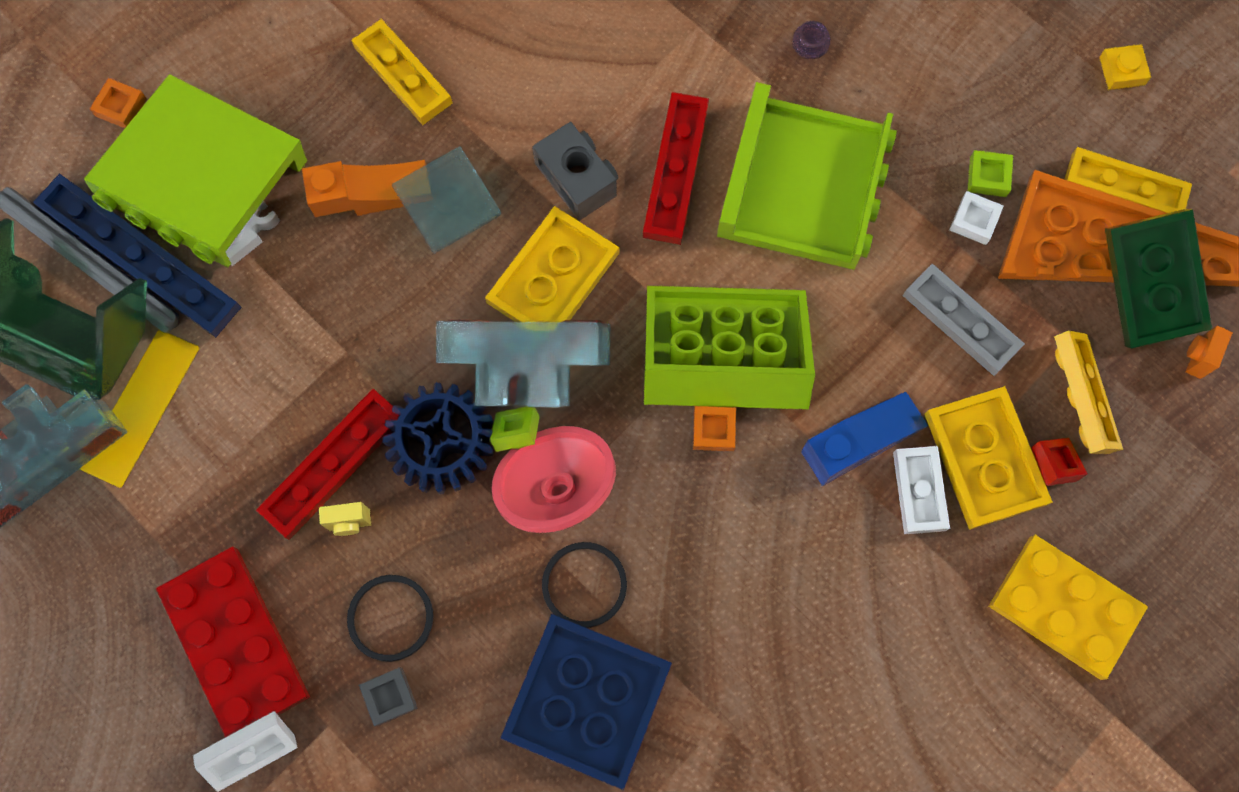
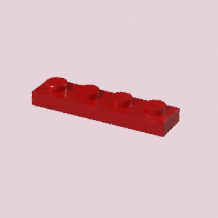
(675, 168)
(328, 465)

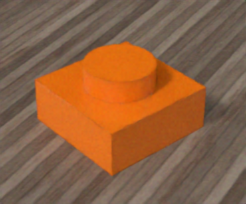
(118, 103)
(1207, 351)
(714, 428)

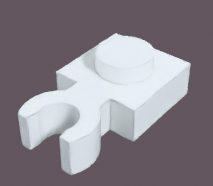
(248, 238)

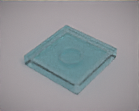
(446, 199)

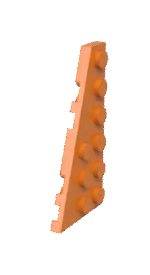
(1064, 235)

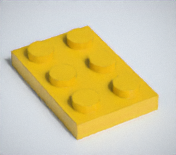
(553, 271)
(987, 458)
(1068, 607)

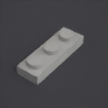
(963, 319)

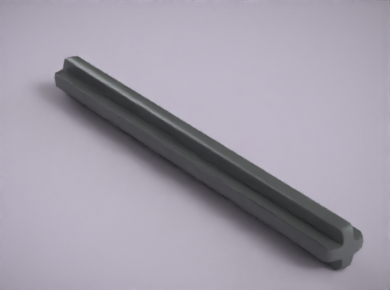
(82, 255)

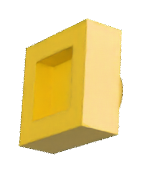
(1125, 67)

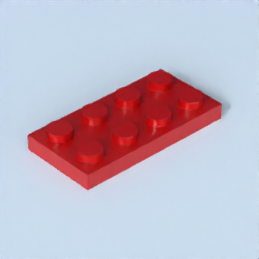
(232, 642)

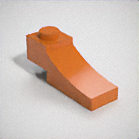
(360, 188)

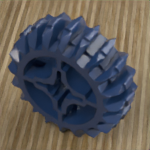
(407, 427)

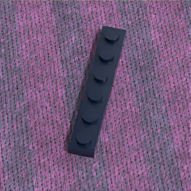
(138, 255)

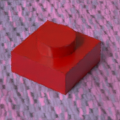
(1058, 461)

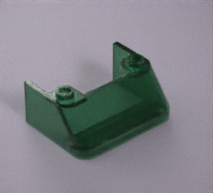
(61, 341)

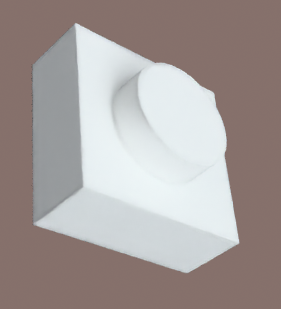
(976, 218)

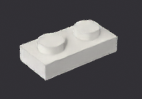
(921, 490)
(245, 751)

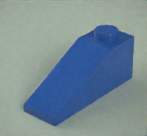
(862, 437)

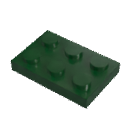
(1158, 278)

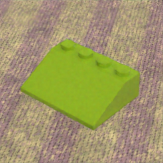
(728, 348)

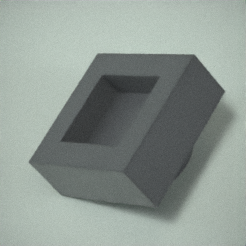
(388, 697)

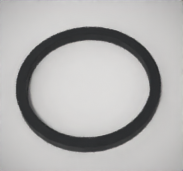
(585, 545)
(352, 609)

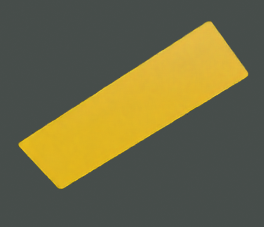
(143, 405)

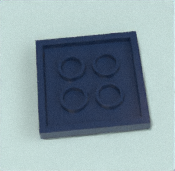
(586, 701)

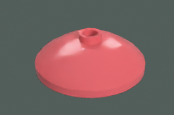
(554, 480)

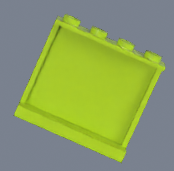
(193, 168)
(806, 181)

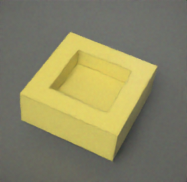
(345, 518)

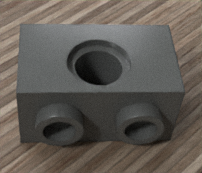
(580, 191)

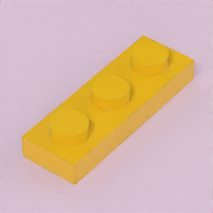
(402, 71)
(1128, 181)
(1087, 393)

